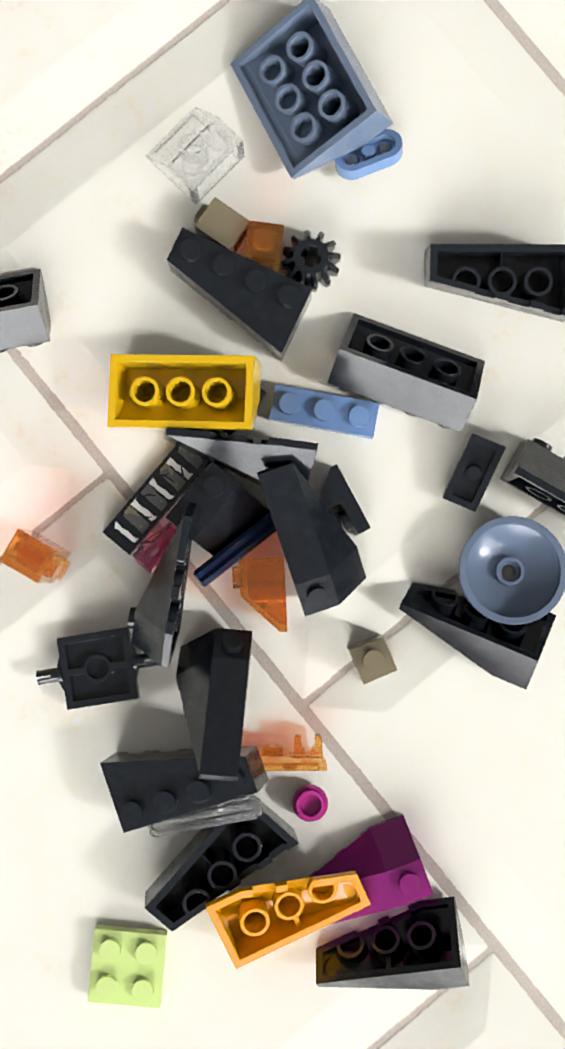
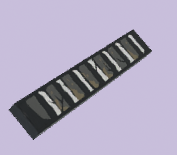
(158, 494)

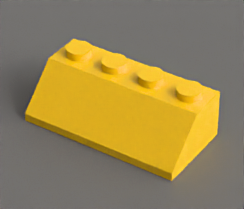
(183, 391)

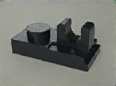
(473, 472)

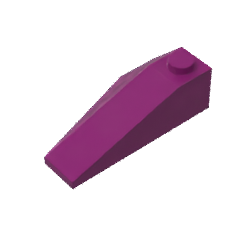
(385, 866)

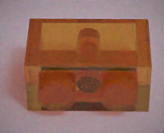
(36, 557)

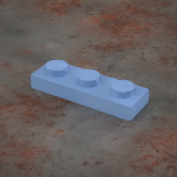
(324, 411)

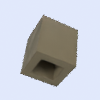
(221, 225)
(372, 658)

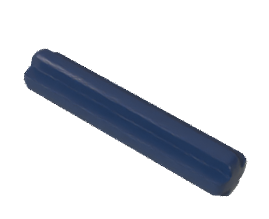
(235, 550)

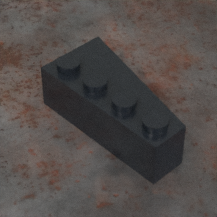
(244, 291)
(167, 785)

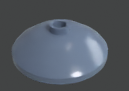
(536, 567)

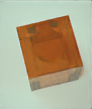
(265, 244)

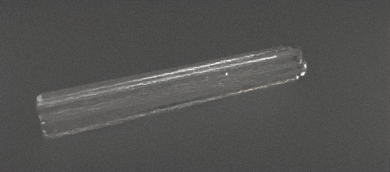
(221, 814)

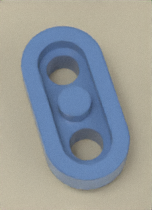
(369, 157)

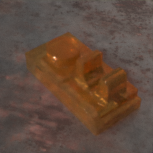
(277, 759)

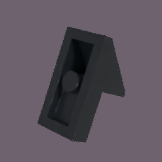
(337, 493)

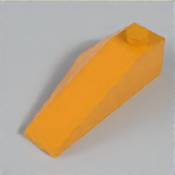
(272, 915)

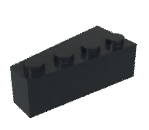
(505, 275)
(216, 863)

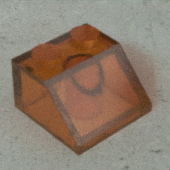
(263, 587)

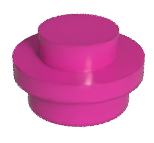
(310, 803)

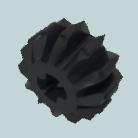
(308, 247)

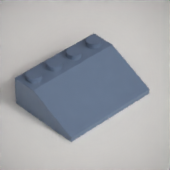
(310, 90)

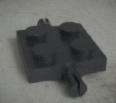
(97, 668)

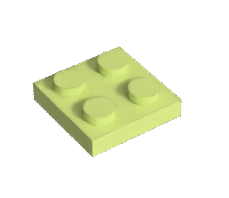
(127, 966)

